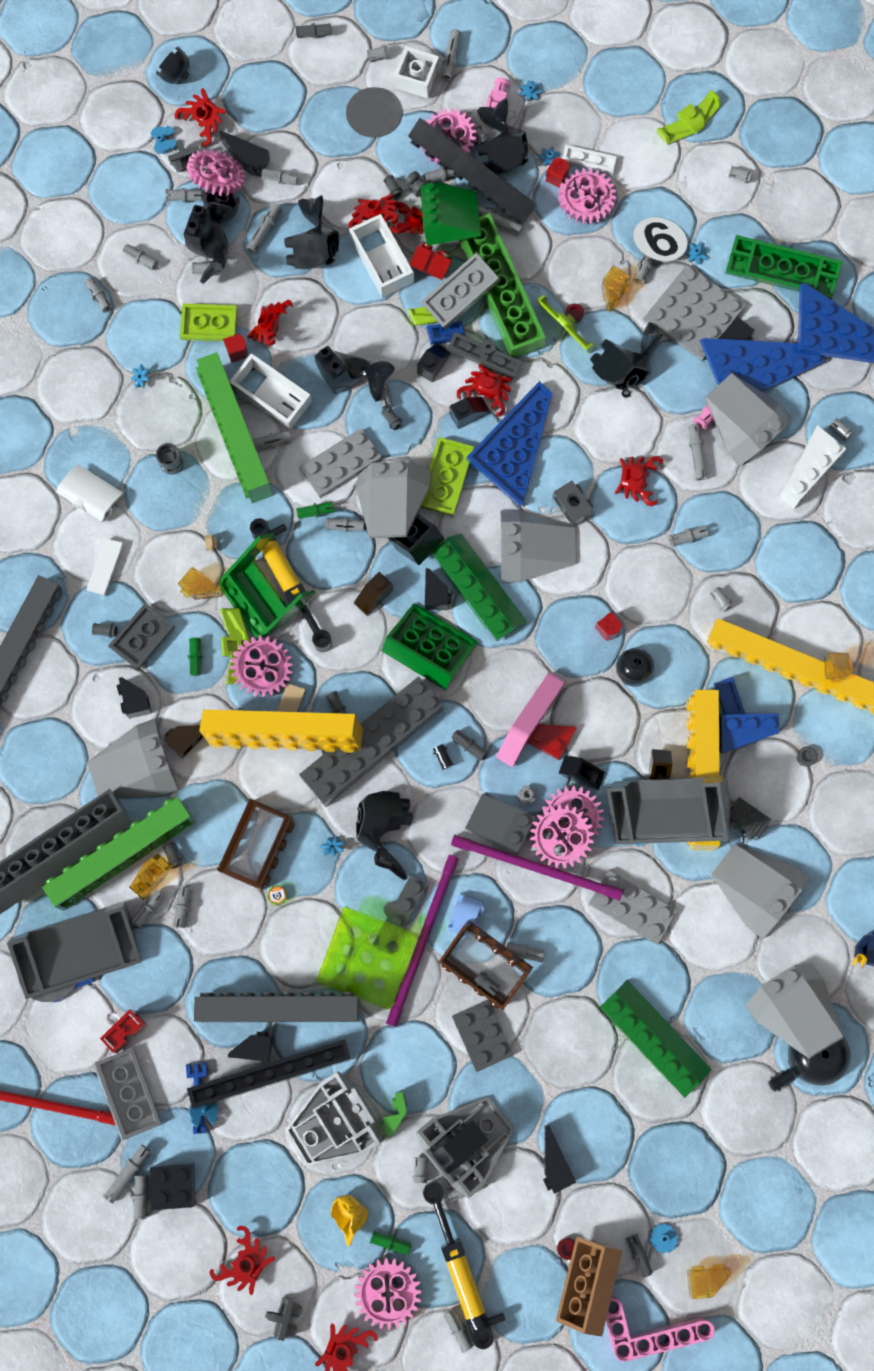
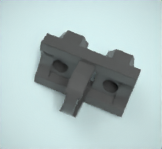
(177, 158)
(282, 1327)

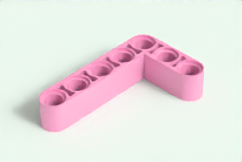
(529, 719)
(652, 1336)

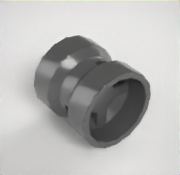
(414, 182)

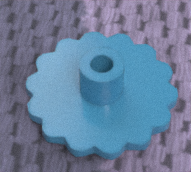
(664, 1238)

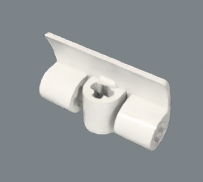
(89, 492)

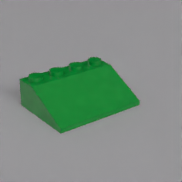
(449, 213)
(429, 646)

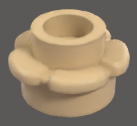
(211, 542)

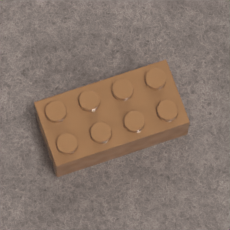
(589, 1286)

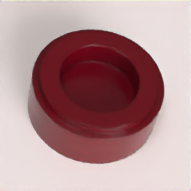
(575, 311)
(565, 1248)

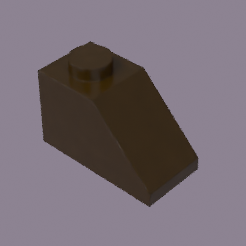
(373, 593)
(183, 739)
(660, 764)

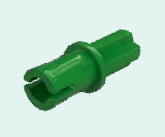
(315, 510)
(195, 656)
(390, 1243)

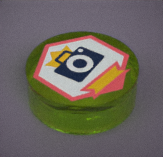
(277, 895)

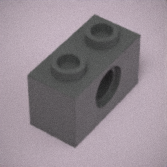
(574, 514)

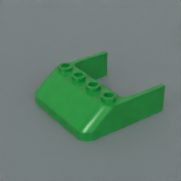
(255, 596)

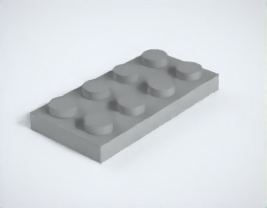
(460, 291)
(340, 463)
(635, 909)
(127, 1094)

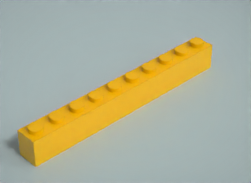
(789, 664)

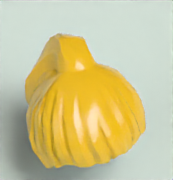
(348, 1215)

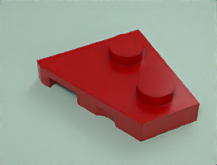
(551, 738)

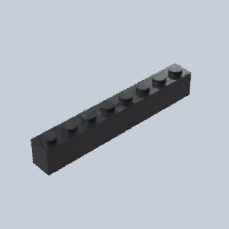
(472, 170)
(268, 1074)

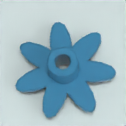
(530, 90)
(548, 156)
(696, 253)
(140, 376)
(333, 846)

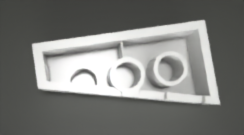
(816, 460)

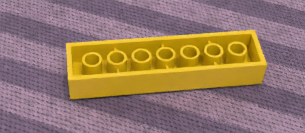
(282, 730)
(703, 743)

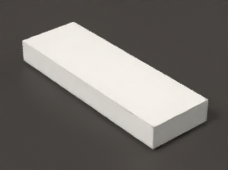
(590, 159)
(105, 567)

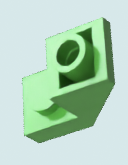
(391, 1122)

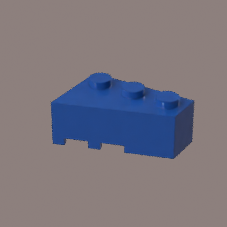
(745, 728)

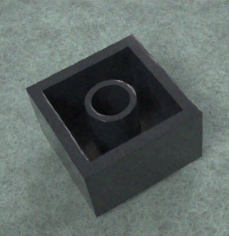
(420, 540)
(457, 1149)
(172, 1186)

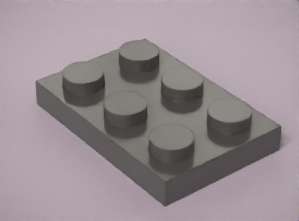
(141, 636)
(482, 1035)

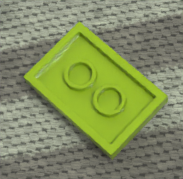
(208, 322)

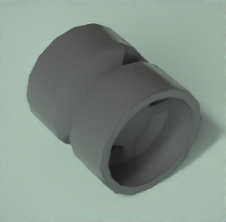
(169, 458)

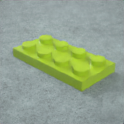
(447, 476)

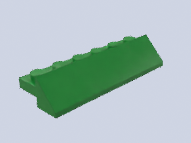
(782, 266)
(478, 587)
(655, 1039)

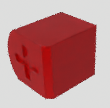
(557, 172)
(236, 347)
(609, 626)

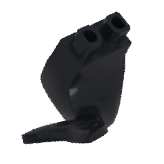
(508, 148)
(206, 239)
(315, 246)
(624, 367)
(345, 370)
(375, 817)

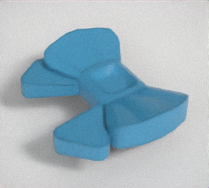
(209, 1111)

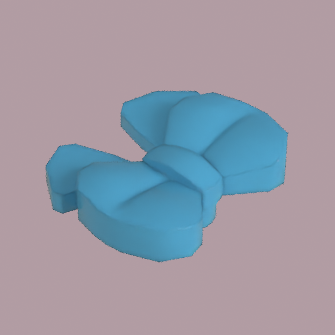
(162, 144)

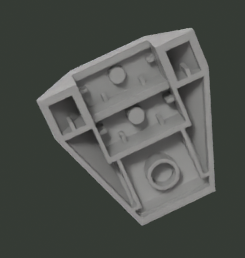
(745, 417)
(392, 497)
(533, 546)
(134, 765)
(758, 887)
(797, 1010)
(334, 1123)
(476, 1169)

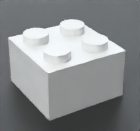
(416, 72)

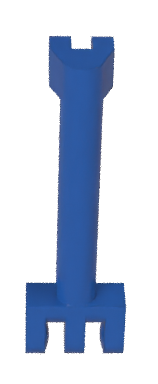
(196, 1075)

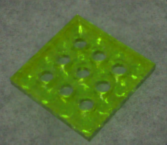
(335, 955)

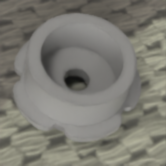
(527, 800)

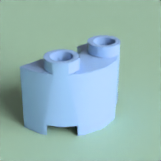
(466, 909)

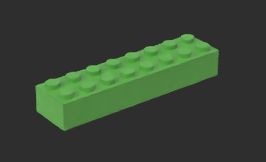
(507, 299)
(233, 428)
(118, 854)

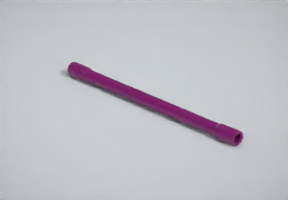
(469, 845)
(397, 1009)

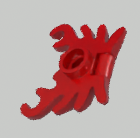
(205, 113)
(370, 209)
(412, 222)
(268, 322)
(488, 385)
(635, 477)
(247, 1265)
(342, 1348)

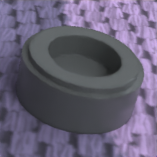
(806, 756)

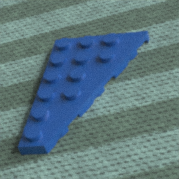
(831, 329)
(757, 362)
(511, 447)

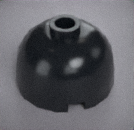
(174, 67)
(221, 207)
(629, 672)

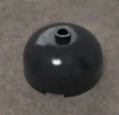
(821, 1070)

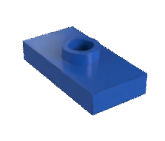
(439, 335)
(729, 696)

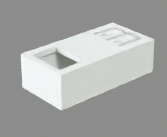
(382, 258)
(272, 393)

